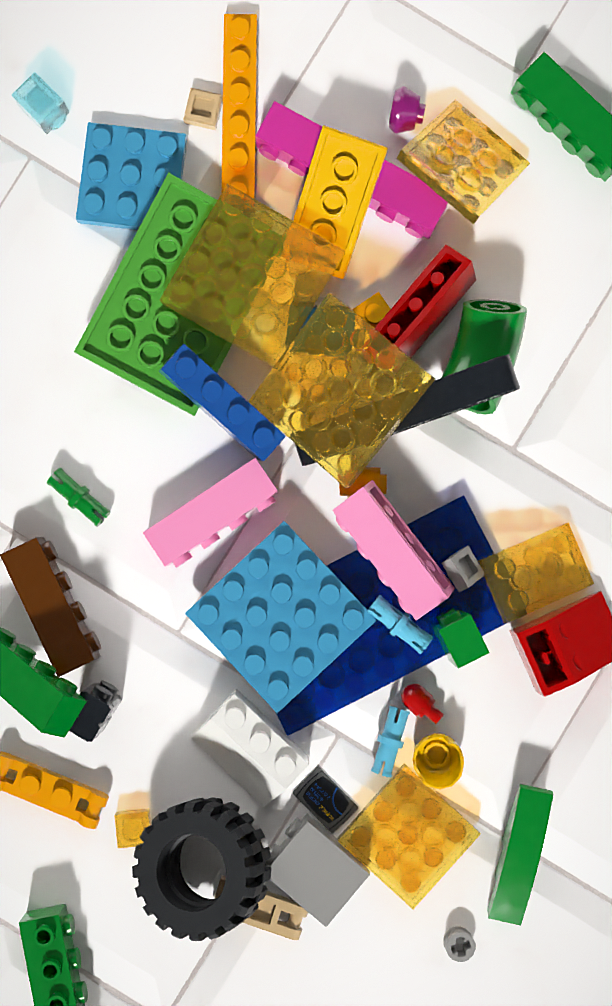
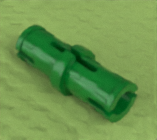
(78, 497)

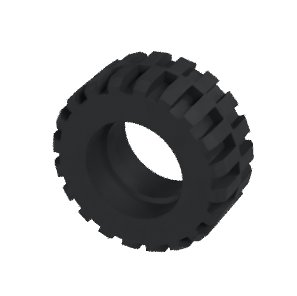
(161, 877)

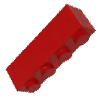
(428, 300)

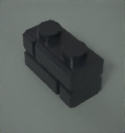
(97, 711)

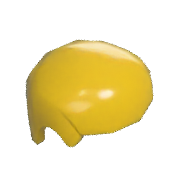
(438, 761)

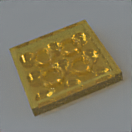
(463, 161)
(408, 836)

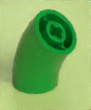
(487, 332)

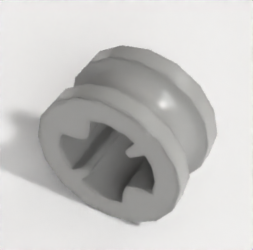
(450, 940)

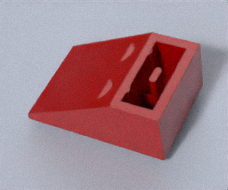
(566, 644)

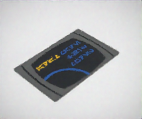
(325, 800)

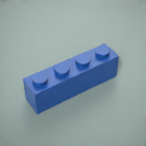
(222, 403)

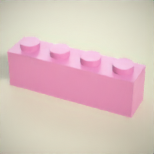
(210, 513)
(393, 550)

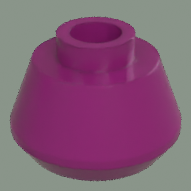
(405, 111)

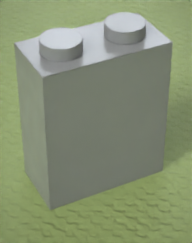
(315, 869)

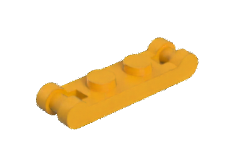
(51, 790)

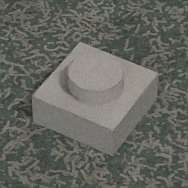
(463, 569)

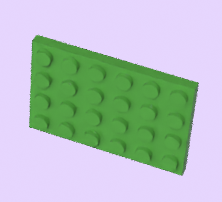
(130, 327)

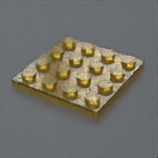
(252, 276)
(341, 390)

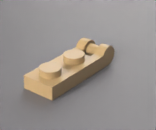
(268, 913)

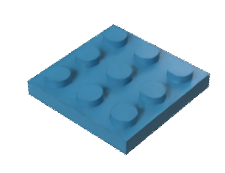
(125, 172)

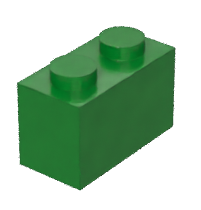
(459, 637)

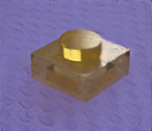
(130, 825)

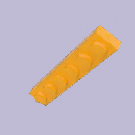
(239, 102)

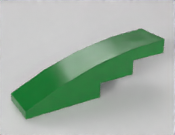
(520, 854)

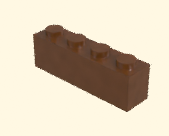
(50, 605)

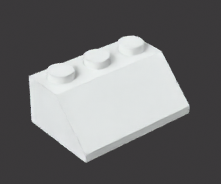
(251, 748)

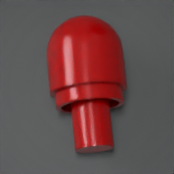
(420, 702)

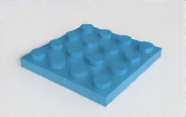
(280, 616)

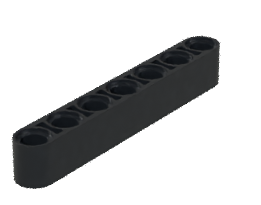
(455, 394)

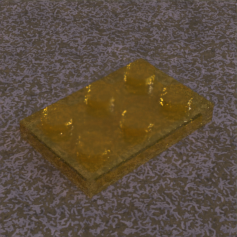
(536, 572)

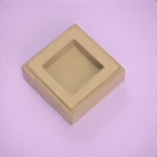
(203, 109)

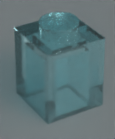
(41, 103)

